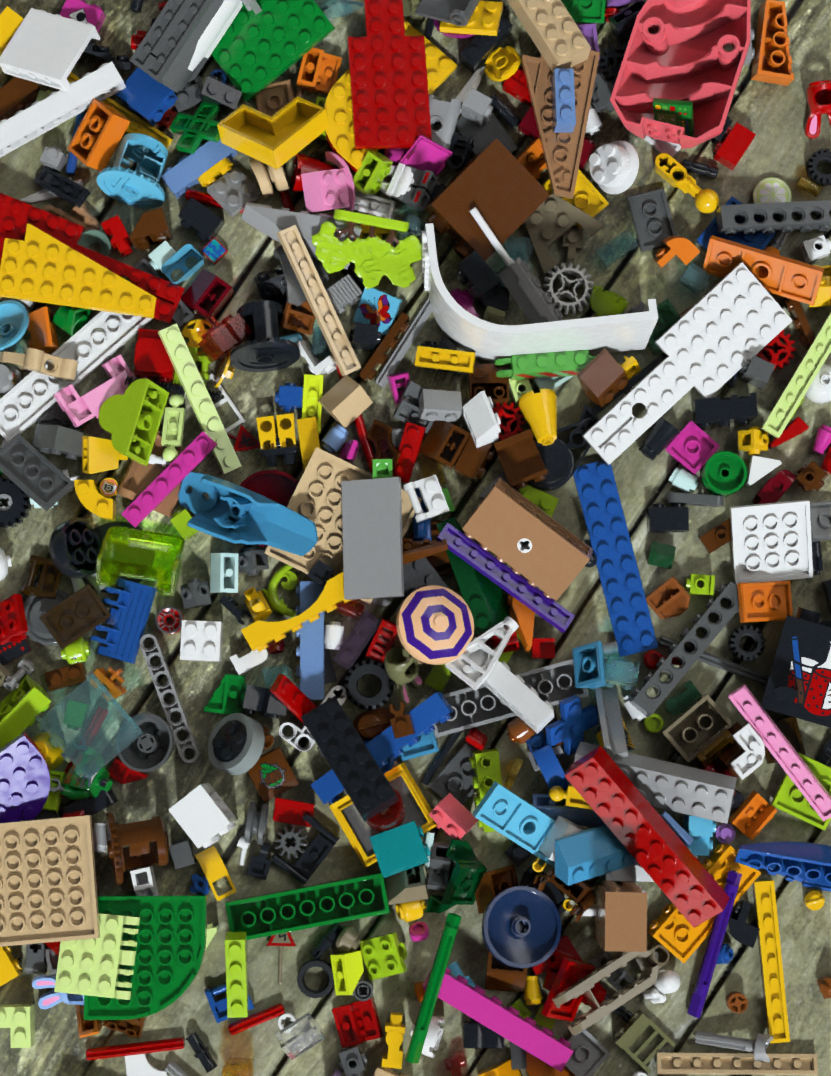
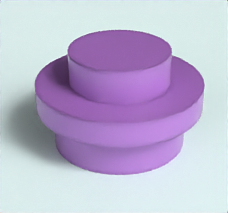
(725, 833)

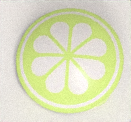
(771, 191)

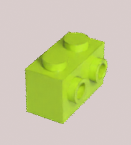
(372, 172)

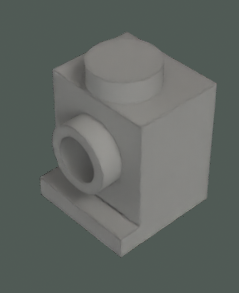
(54, 158)

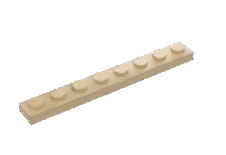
(318, 300)
(736, 1064)

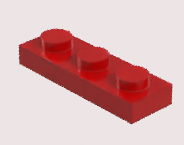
(409, 450)
(291, 696)

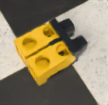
(277, 445)

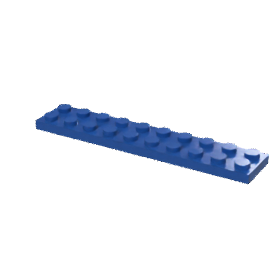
(615, 558)

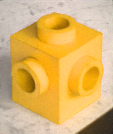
(753, 440)

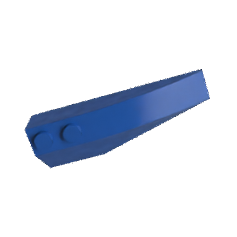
(794, 860)

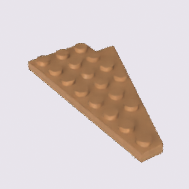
(560, 150)

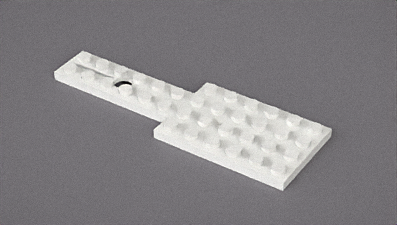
(701, 353)

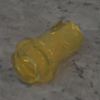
(809, 186)

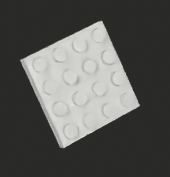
(771, 541)

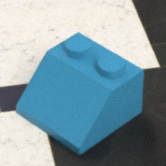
(589, 666)

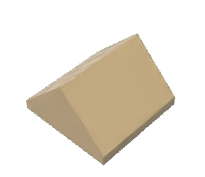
(346, 401)

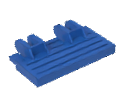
(127, 621)

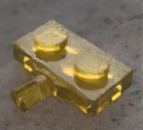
(513, 768)

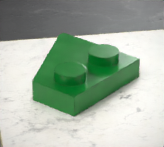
(226, 696)

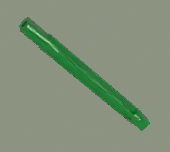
(433, 987)

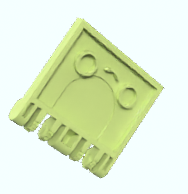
(93, 964)

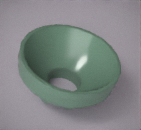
(92, 237)

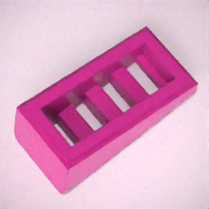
(393, 386)
(349, 451)

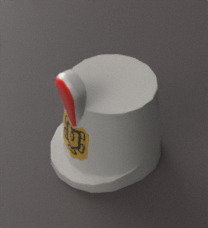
(8, 378)

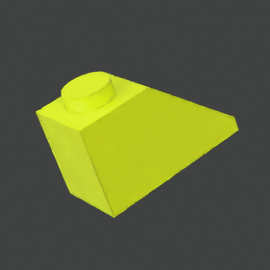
(346, 970)

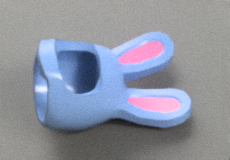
(52, 998)

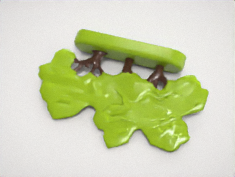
(370, 255)

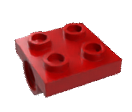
(12, 620)

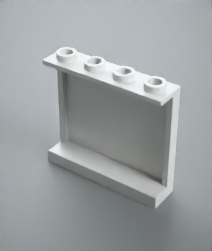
(46, 48)

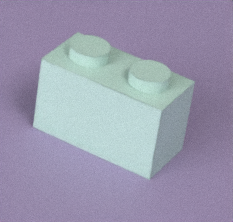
(224, 573)

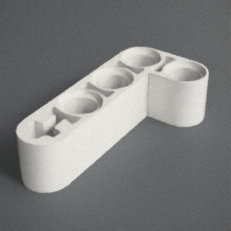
(299, 733)

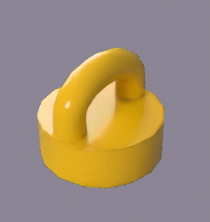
(814, 900)

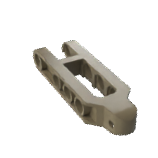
(649, 964)

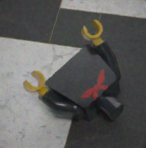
(549, 889)

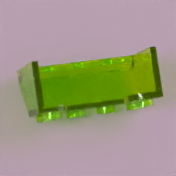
(140, 556)

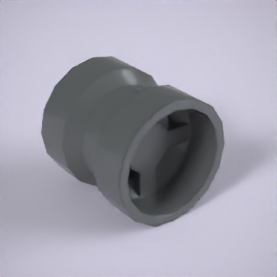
(365, 986)

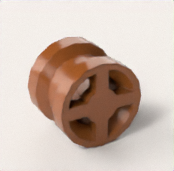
(740, 1002)

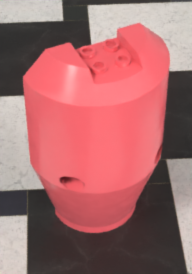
(684, 55)

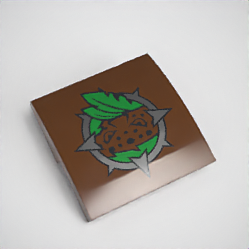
(272, 774)

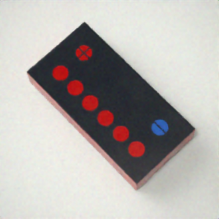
(13, 651)

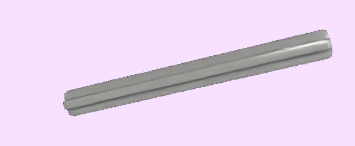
(404, 343)

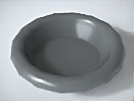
(34, 608)

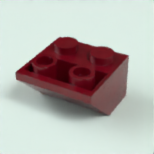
(207, 294)

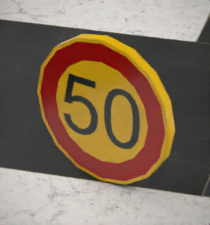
(224, 370)

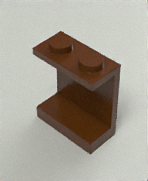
(521, 460)

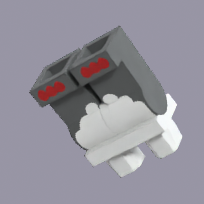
(409, 186)

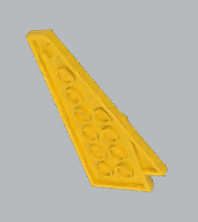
(56, 274)

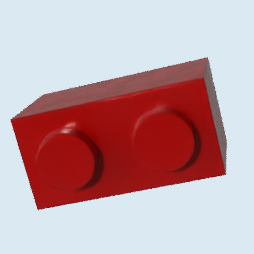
(734, 146)

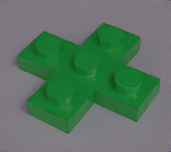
(196, 127)

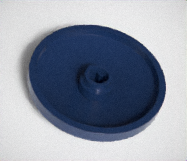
(521, 927)

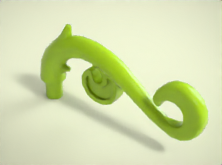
(271, 594)

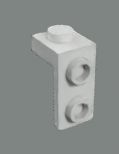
(316, 367)

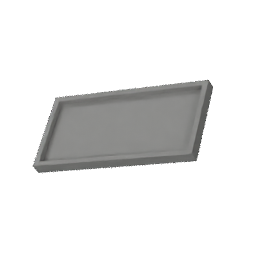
(372, 538)

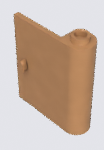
(140, 477)

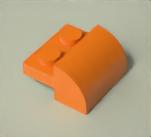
(318, 71)

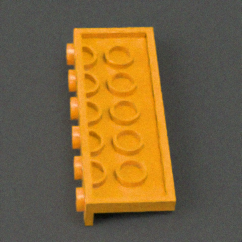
(673, 928)

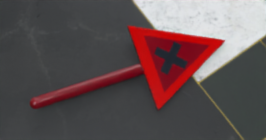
(244, 440)

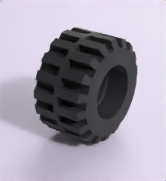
(356, 673)

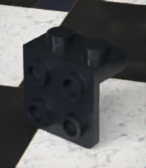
(272, 285)

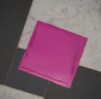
(426, 155)

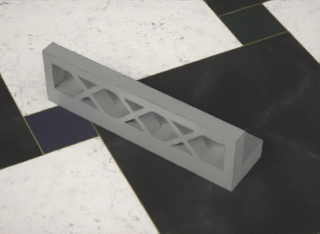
(611, 722)

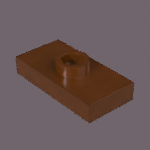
(717, 536)

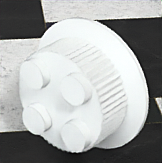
(614, 166)

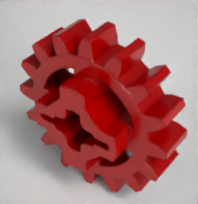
(782, 349)
(512, 419)

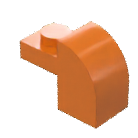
(678, 247)

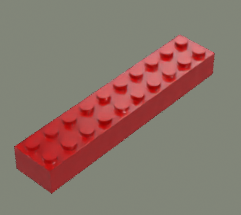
(647, 836)

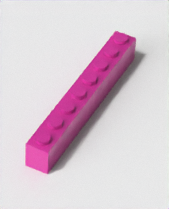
(504, 1020)

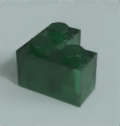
(666, 318)

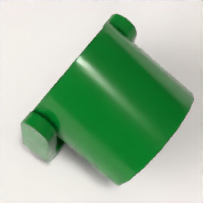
(71, 318)

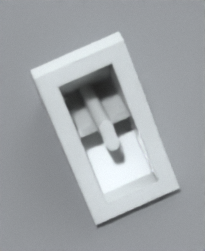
(759, 467)

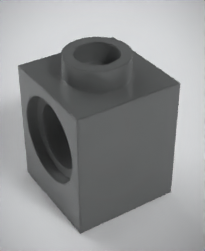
(182, 853)

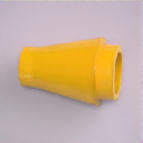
(532, 991)

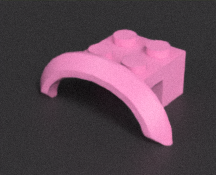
(329, 188)

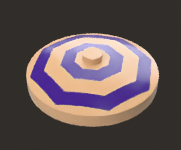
(435, 624)

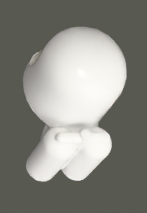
(666, 983)

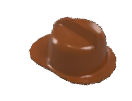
(372, 723)

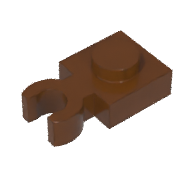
(401, 724)

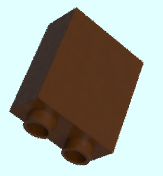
(499, 191)

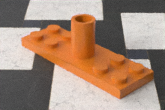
(774, 272)

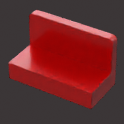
(292, 811)

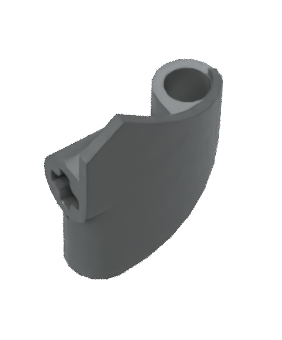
(294, 291)

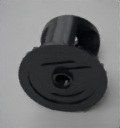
(263, 348)

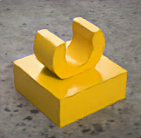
(630, 366)

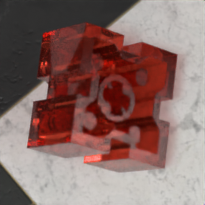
(223, 336)

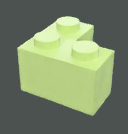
(21, 1021)

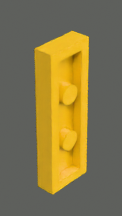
(445, 359)

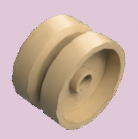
(266, 175)

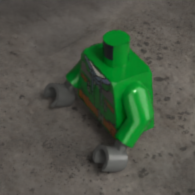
(82, 788)

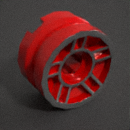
(161, 620)

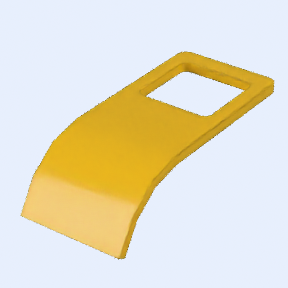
(214, 869)

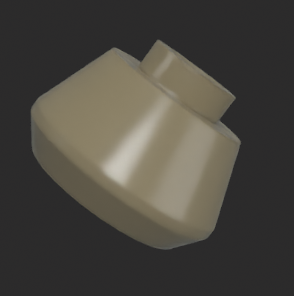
(348, 940)

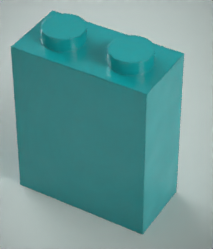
(400, 849)

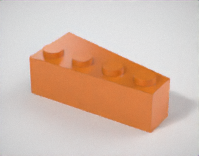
(772, 52)

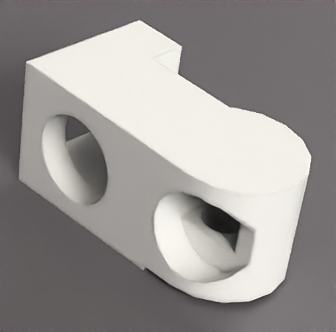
(249, 661)

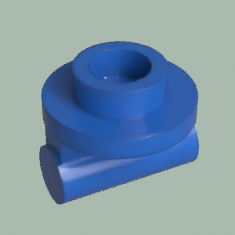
(725, 954)

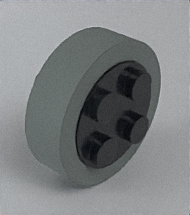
(236, 744)

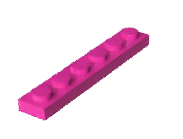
(169, 479)

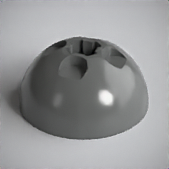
(137, 754)

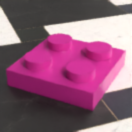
(692, 448)

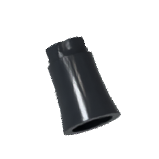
(658, 438)

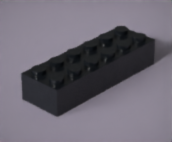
(349, 759)

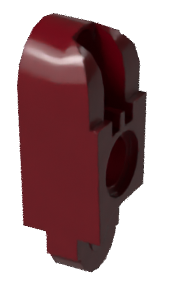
(774, 487)

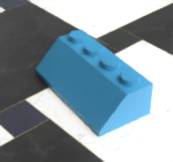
(589, 855)

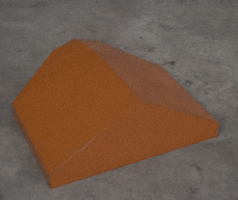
(298, 318)
(669, 599)

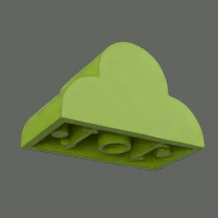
(134, 419)

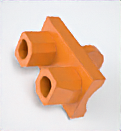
(110, 681)

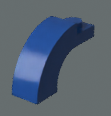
(547, 761)

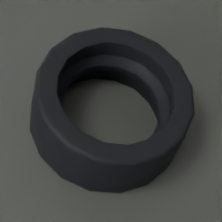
(301, 981)

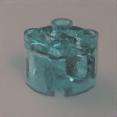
(621, 672)

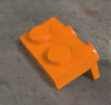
(533, 158)
(752, 815)

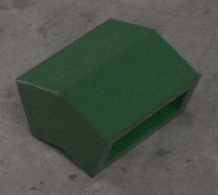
(661, 555)

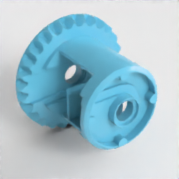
(141, 186)

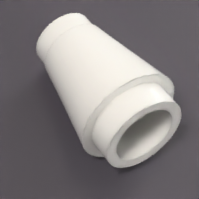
(100, 837)

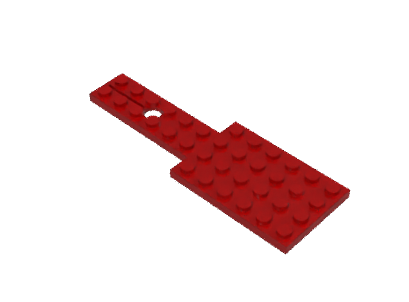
(388, 80)
(13, 225)

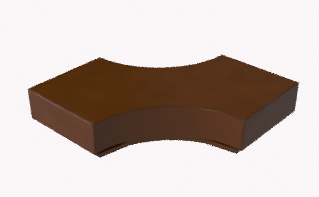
(381, 437)

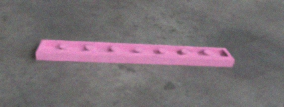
(782, 751)

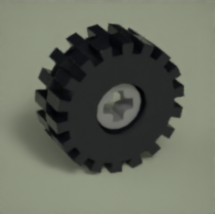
(17, 502)

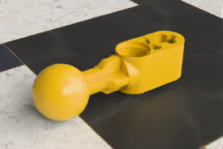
(705, 199)

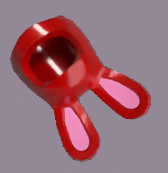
(819, 102)

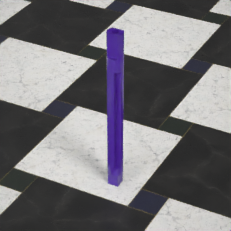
(713, 947)

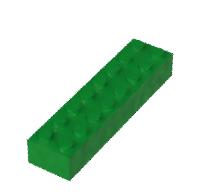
(309, 906)

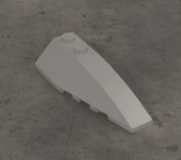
(275, 220)

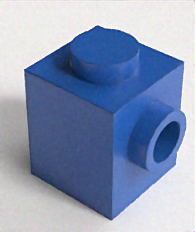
(289, 397)

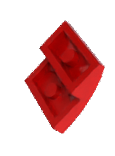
(357, 1022)

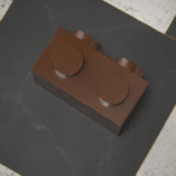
(473, 460)

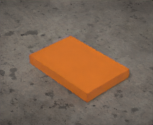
(764, 601)

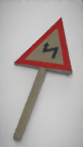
(281, 940)

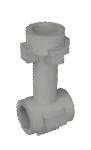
(25, 668)

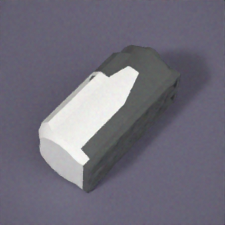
(184, 39)

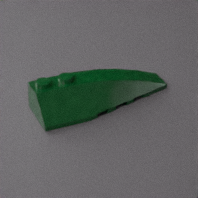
(478, 591)

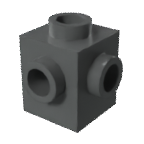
(252, 561)
(195, 593)
(352, 1053)

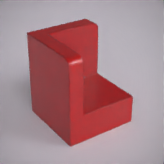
(543, 648)

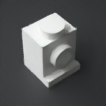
(809, 251)

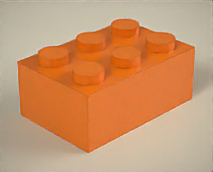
(98, 135)

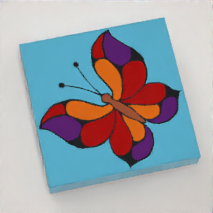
(377, 309)

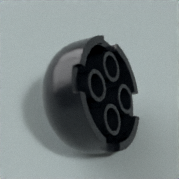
(66, 549)

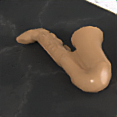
(82, 218)

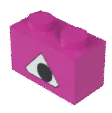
(83, 12)

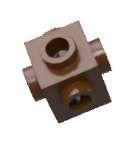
(818, 474)

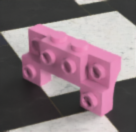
(88, 405)

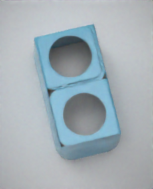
(181, 255)

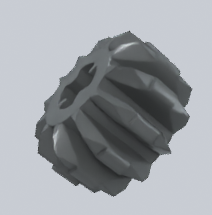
(292, 848)

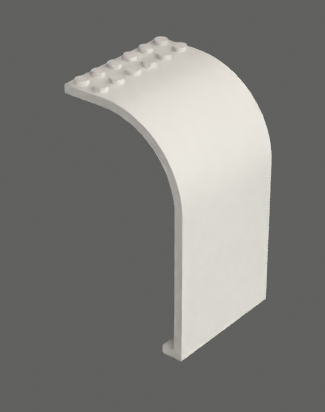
(499, 341)

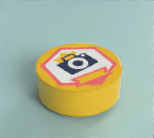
(109, 487)

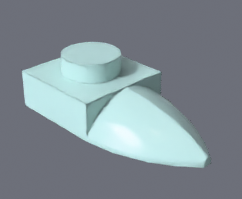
(428, 839)

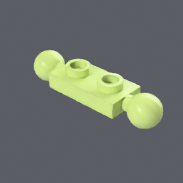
(173, 427)

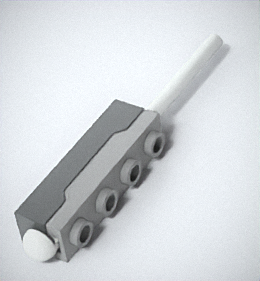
(520, 282)

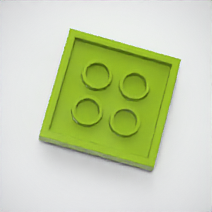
(791, 800)

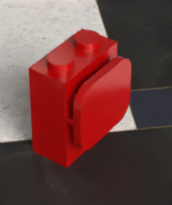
(151, 357)

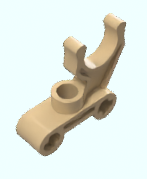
(35, 361)

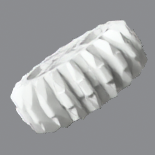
(582, 279)

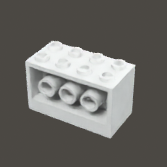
(203, 815)

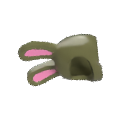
(402, 670)

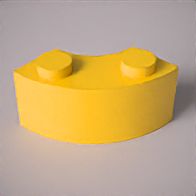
(94, 501)

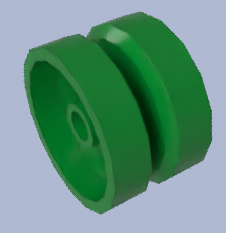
(732, 466)

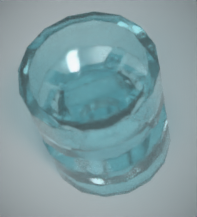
(416, 227)

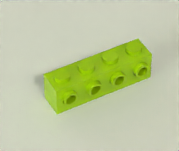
(486, 772)

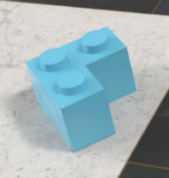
(701, 831)

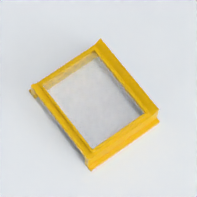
(359, 831)

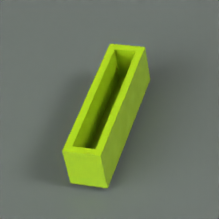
(236, 974)

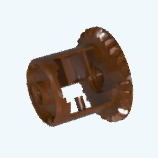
(137, 838)

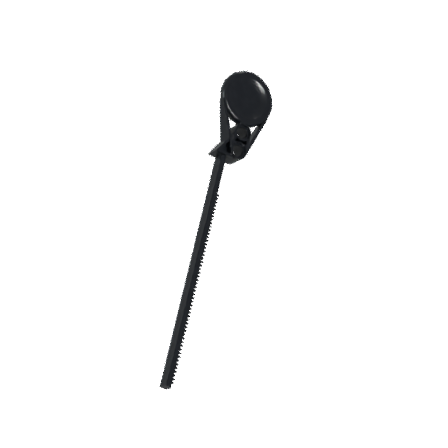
(559, 457)

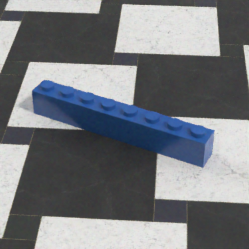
(384, 745)

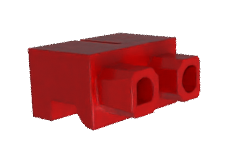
(121, 238)

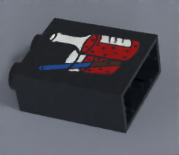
(805, 665)

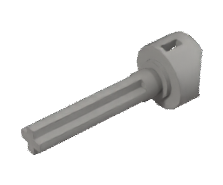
(757, 1046)

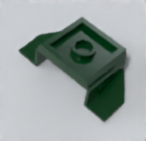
(463, 881)

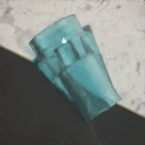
(319, 345)

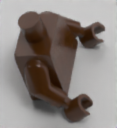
(580, 892)

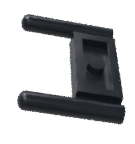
(314, 853)

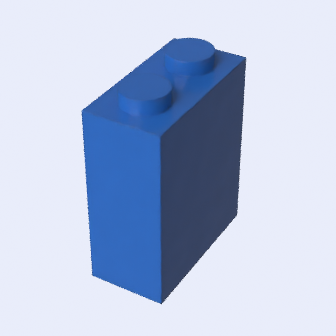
(146, 97)

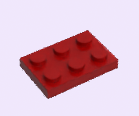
(568, 974)

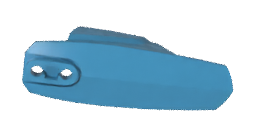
(244, 516)

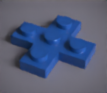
(572, 724)

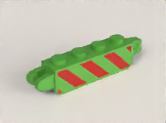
(544, 364)

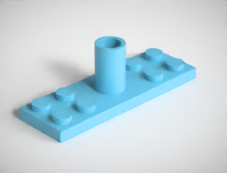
(515, 819)

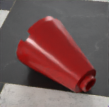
(306, 164)

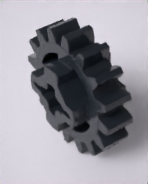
(614, 58)

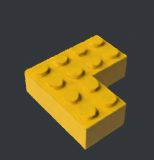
(276, 137)

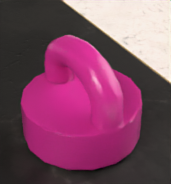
(418, 931)

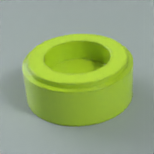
(653, 723)

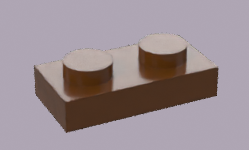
(65, 676)

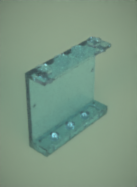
(89, 727)

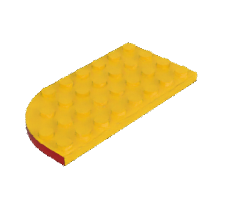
(339, 105)

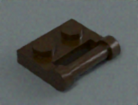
(48, 581)
(715, 747)

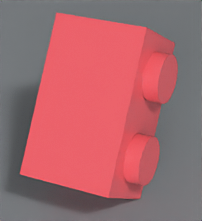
(453, 817)

